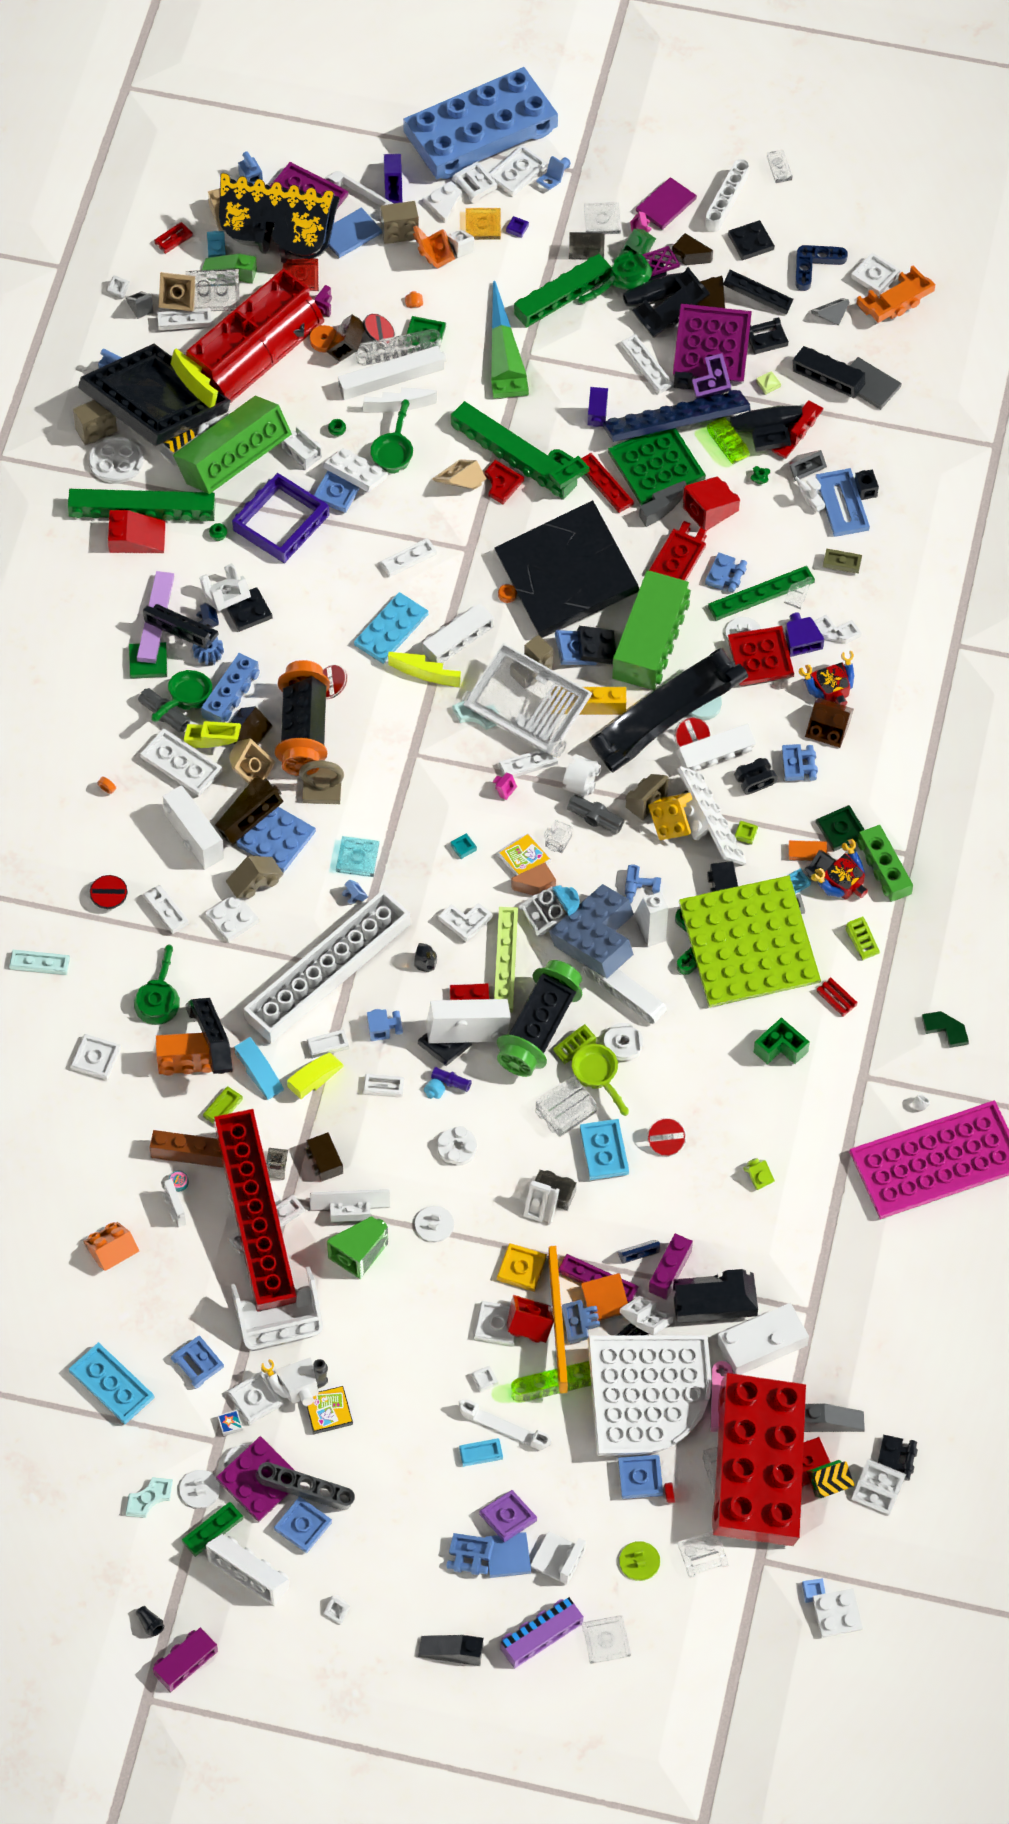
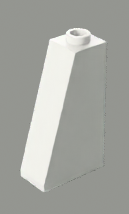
(652, 918)

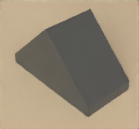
(140, 303)

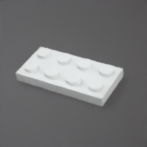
(181, 762)

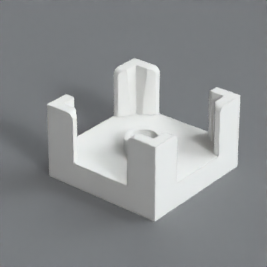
(226, 591)

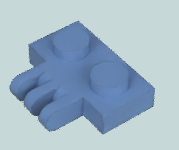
(579, 1320)

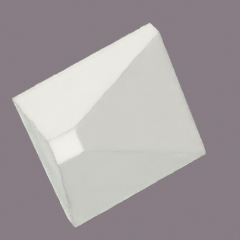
(337, 1609)

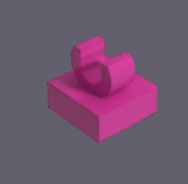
(640, 222)
(505, 785)

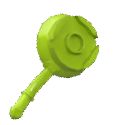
(596, 1067)

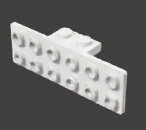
(705, 817)

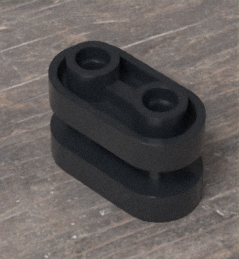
(755, 776)

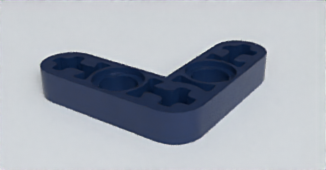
(808, 259)

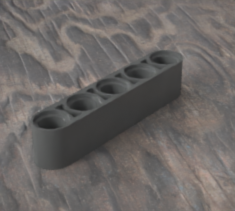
(315, 1485)

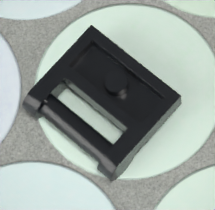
(768, 340)

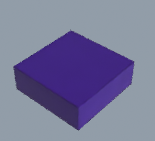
(517, 227)

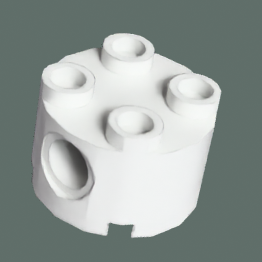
(581, 775)

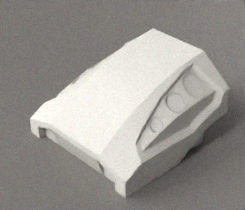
(543, 911)

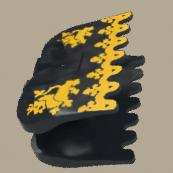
(299, 219)

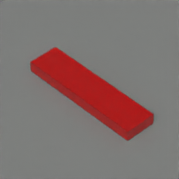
(607, 484)

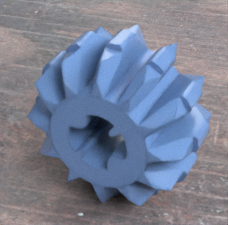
(212, 654)

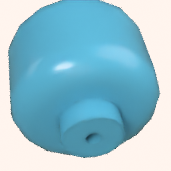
(434, 1088)

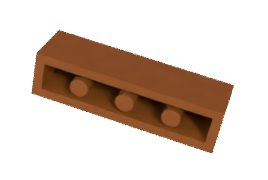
(185, 1148)

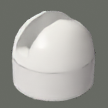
(921, 1102)

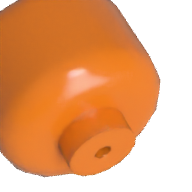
(414, 299)

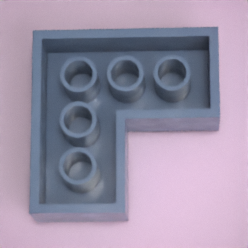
(591, 932)

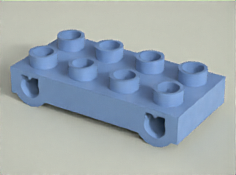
(480, 123)

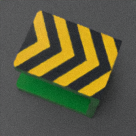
(830, 1478)

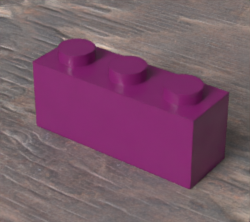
(670, 1266)
(185, 1659)

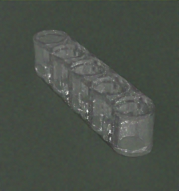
(390, 343)

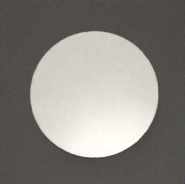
(116, 459)

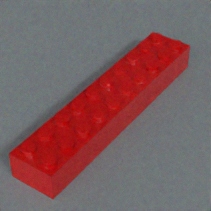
(255, 1210)

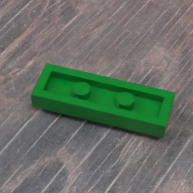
(214, 1526)

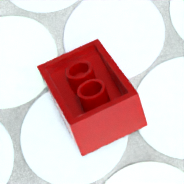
(135, 533)

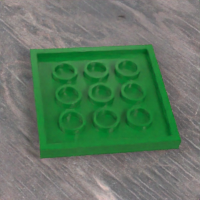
(655, 463)

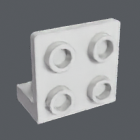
(558, 1557)

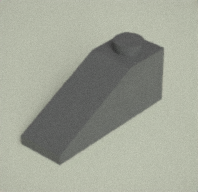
(832, 1419)

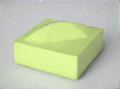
(768, 382)

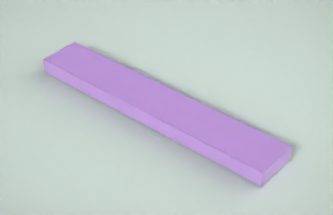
(152, 635)

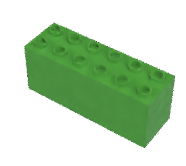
(232, 444)
(651, 630)

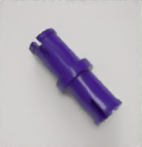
(451, 1079)

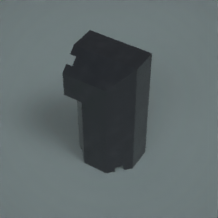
(715, 1298)

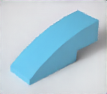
(258, 1068)

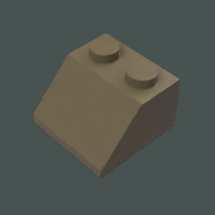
(648, 791)

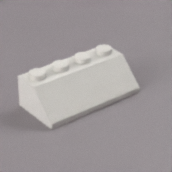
(247, 1568)

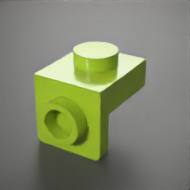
(759, 1173)

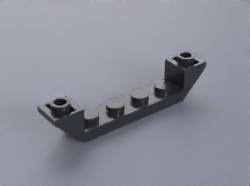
(213, 1032)

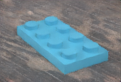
(391, 627)
(111, 1383)

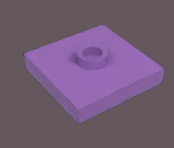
(508, 1515)

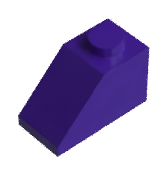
(597, 406)

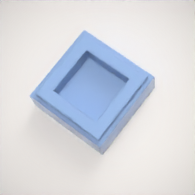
(812, 1588)

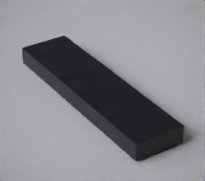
(758, 292)

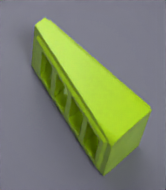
(857, 927)
(571, 1039)

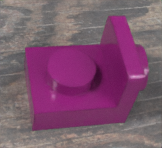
(323, 300)

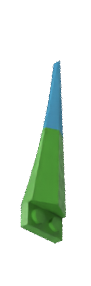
(507, 368)

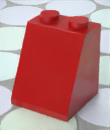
(710, 502)

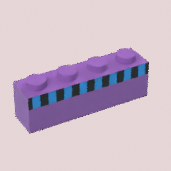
(541, 1632)

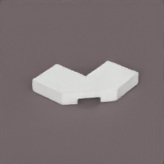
(842, 634)

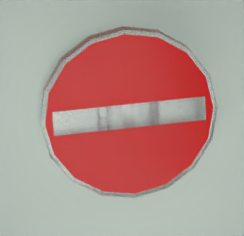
(338, 679)
(691, 730)
(666, 1136)

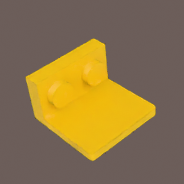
(670, 816)

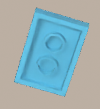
(604, 1149)

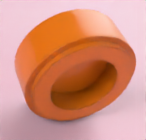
(507, 593)
(106, 785)

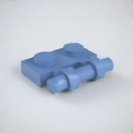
(721, 570)
(793, 762)
(470, 1547)

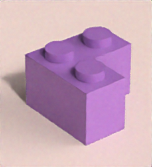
(716, 382)

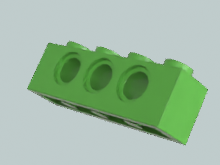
(876, 838)

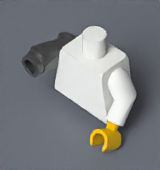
(298, 1380)

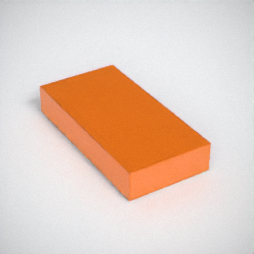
(805, 849)

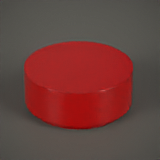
(669, 1492)

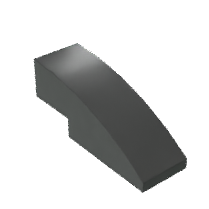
(661, 503)

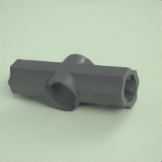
(173, 717)
(595, 814)

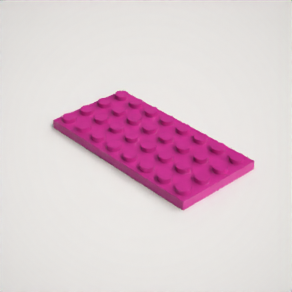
(934, 1159)

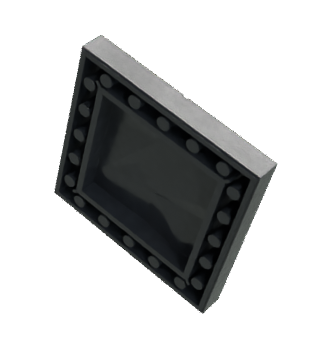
(149, 395)
(567, 569)

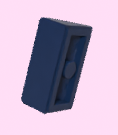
(639, 1251)

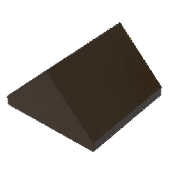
(253, 724)

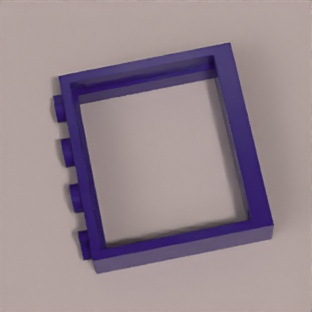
(282, 553)

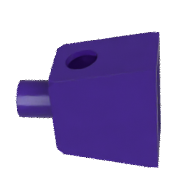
(802, 635)

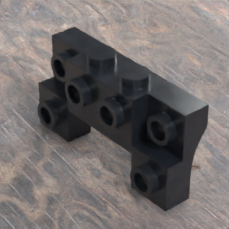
(667, 313)

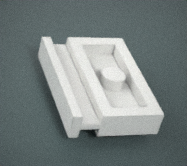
(172, 1198)
(541, 1202)

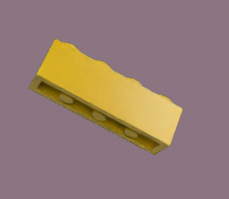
(605, 701)

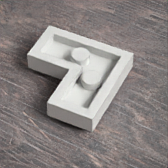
(465, 925)

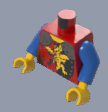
(831, 682)
(844, 875)

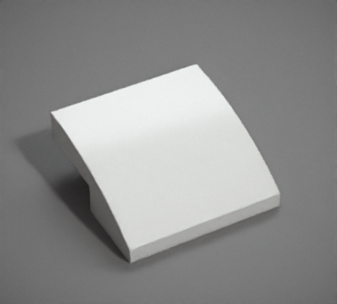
(645, 1316)
(878, 1486)

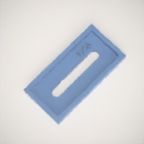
(844, 479)

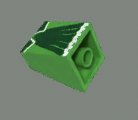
(358, 1245)

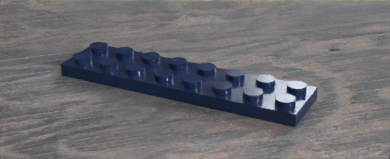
(676, 416)

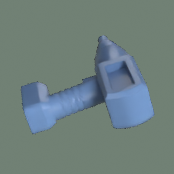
(634, 882)

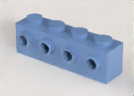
(230, 689)

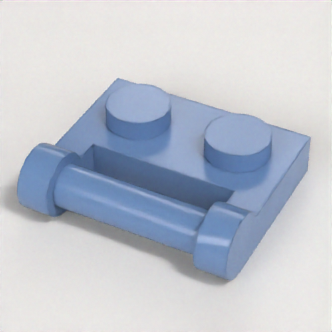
(202, 1356)

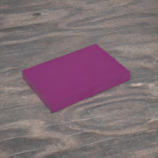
(666, 203)

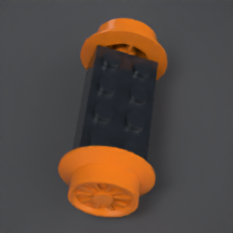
(302, 716)

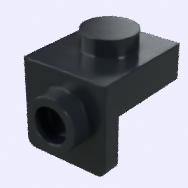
(821, 860)

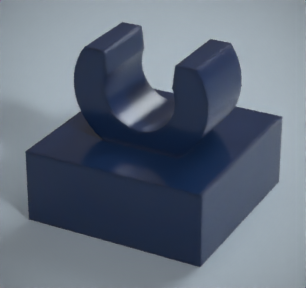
(208, 614)

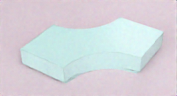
(467, 715)
(156, 1492)

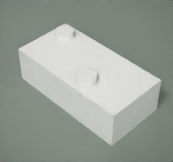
(193, 827)
(467, 1020)
(763, 1339)

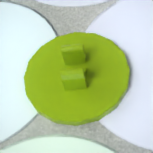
(639, 1561)

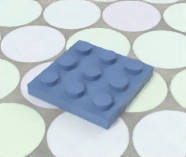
(278, 836)

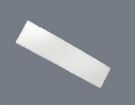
(392, 401)

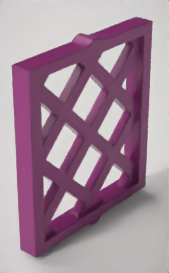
(662, 269)

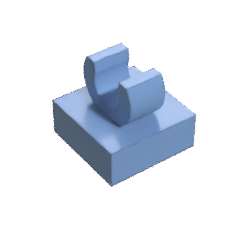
(355, 890)

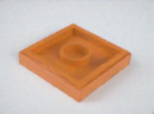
(606, 1294)

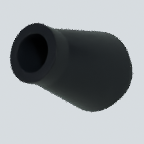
(151, 1622)

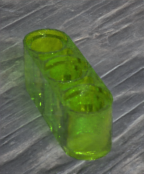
(728, 440)

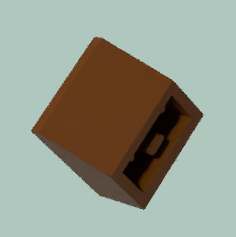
(829, 722)

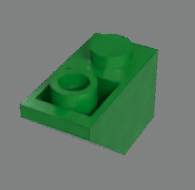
(638, 242)

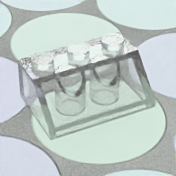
(216, 289)

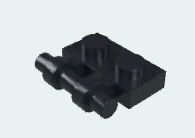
(890, 1454)

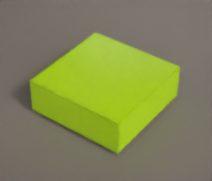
(746, 832)

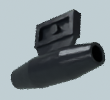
(656, 288)
(768, 425)

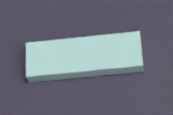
(39, 962)

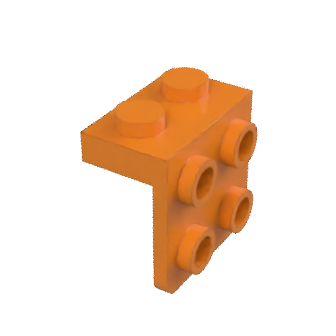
(435, 247)

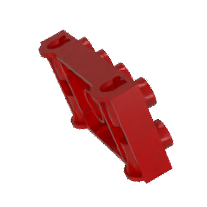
(759, 1459)

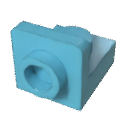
(216, 243)

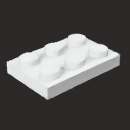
(355, 469)

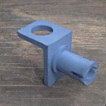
(554, 172)

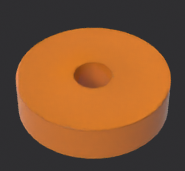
(320, 332)

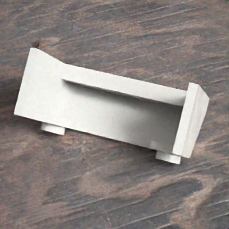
(280, 1323)

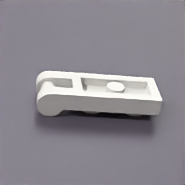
(166, 909)

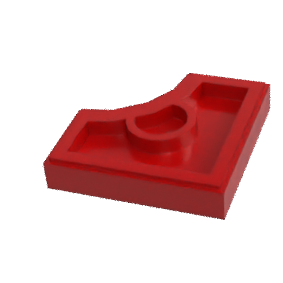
(503, 481)

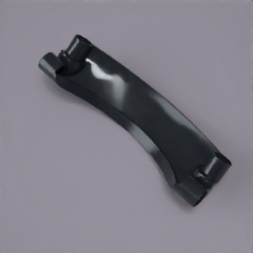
(665, 707)

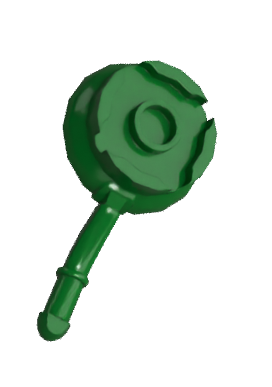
(626, 274)
(393, 449)
(187, 690)
(157, 1000)

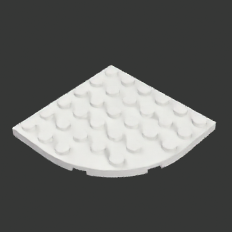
(647, 1390)

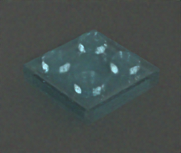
(357, 856)

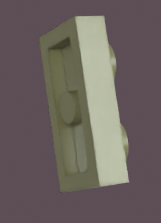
(842, 561)

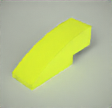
(211, 734)
(314, 1075)

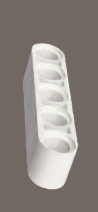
(727, 195)
(630, 994)

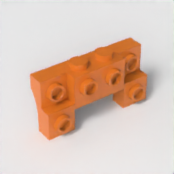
(899, 298)

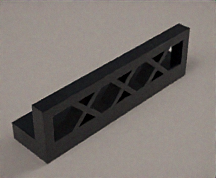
(180, 625)

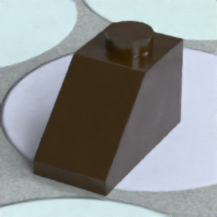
(691, 251)

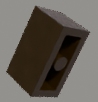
(324, 1157)

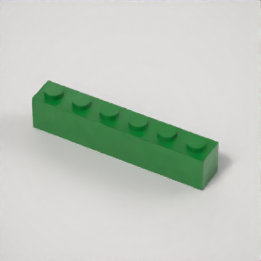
(562, 290)

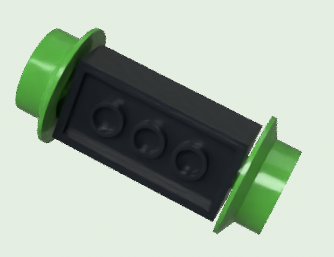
(536, 1024)

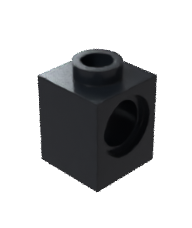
(867, 490)

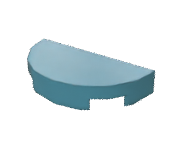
(568, 898)

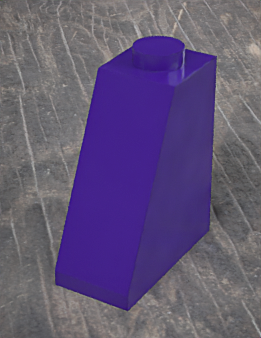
(393, 178)

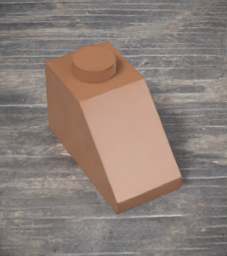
(534, 880)

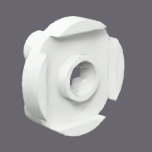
(626, 1031)
(455, 1156)

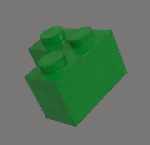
(781, 1039)

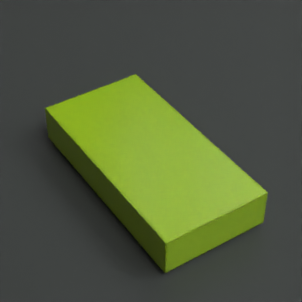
(224, 1104)

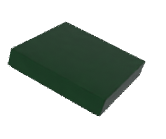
(840, 827)

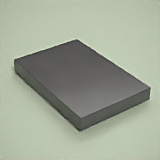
(878, 385)

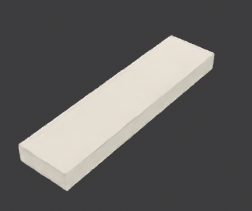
(646, 364)
(286, 1210)

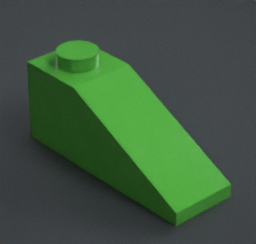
(246, 264)

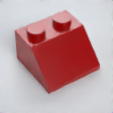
(530, 1319)

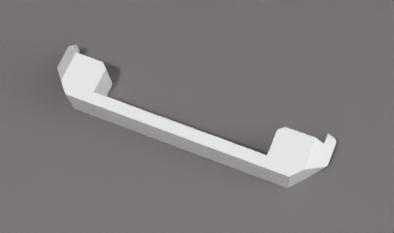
(339, 178)
(471, 1411)

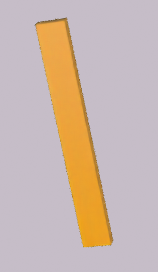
(558, 1322)

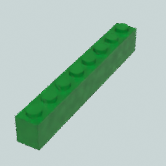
(508, 447)
(156, 504)

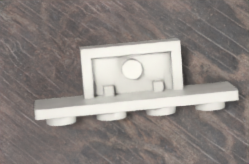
(350, 1205)

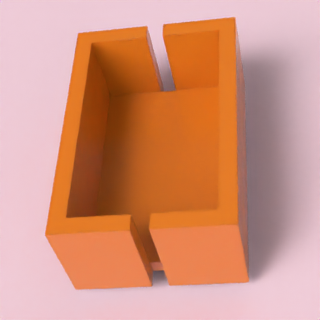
(182, 1054)

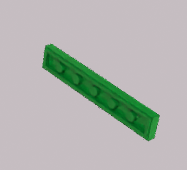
(757, 594)

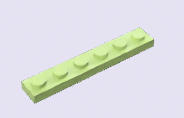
(506, 954)

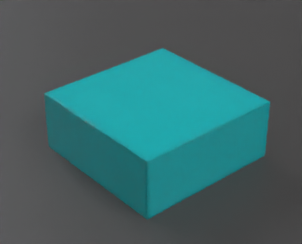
(463, 846)

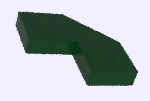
(939, 1022)

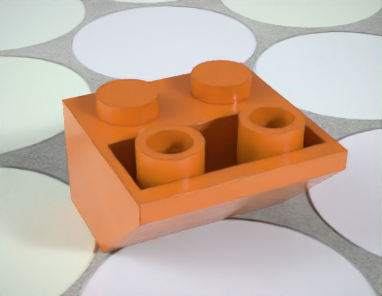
(111, 1245)

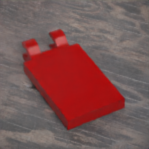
(680, 553)

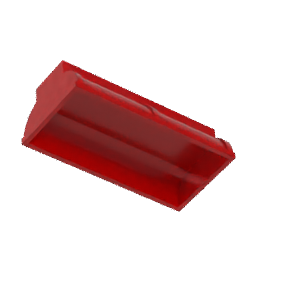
(256, 335)

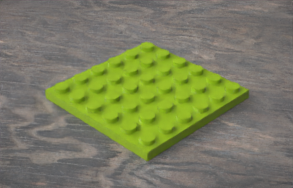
(749, 941)

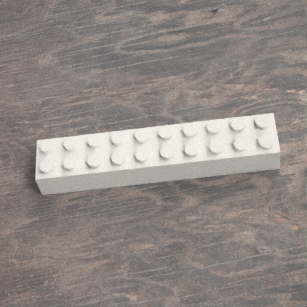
(327, 966)

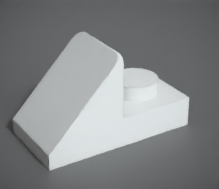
(462, 242)

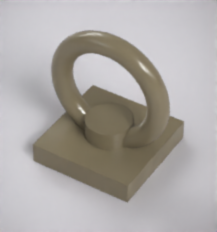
(324, 785)

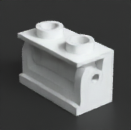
(302, 448)

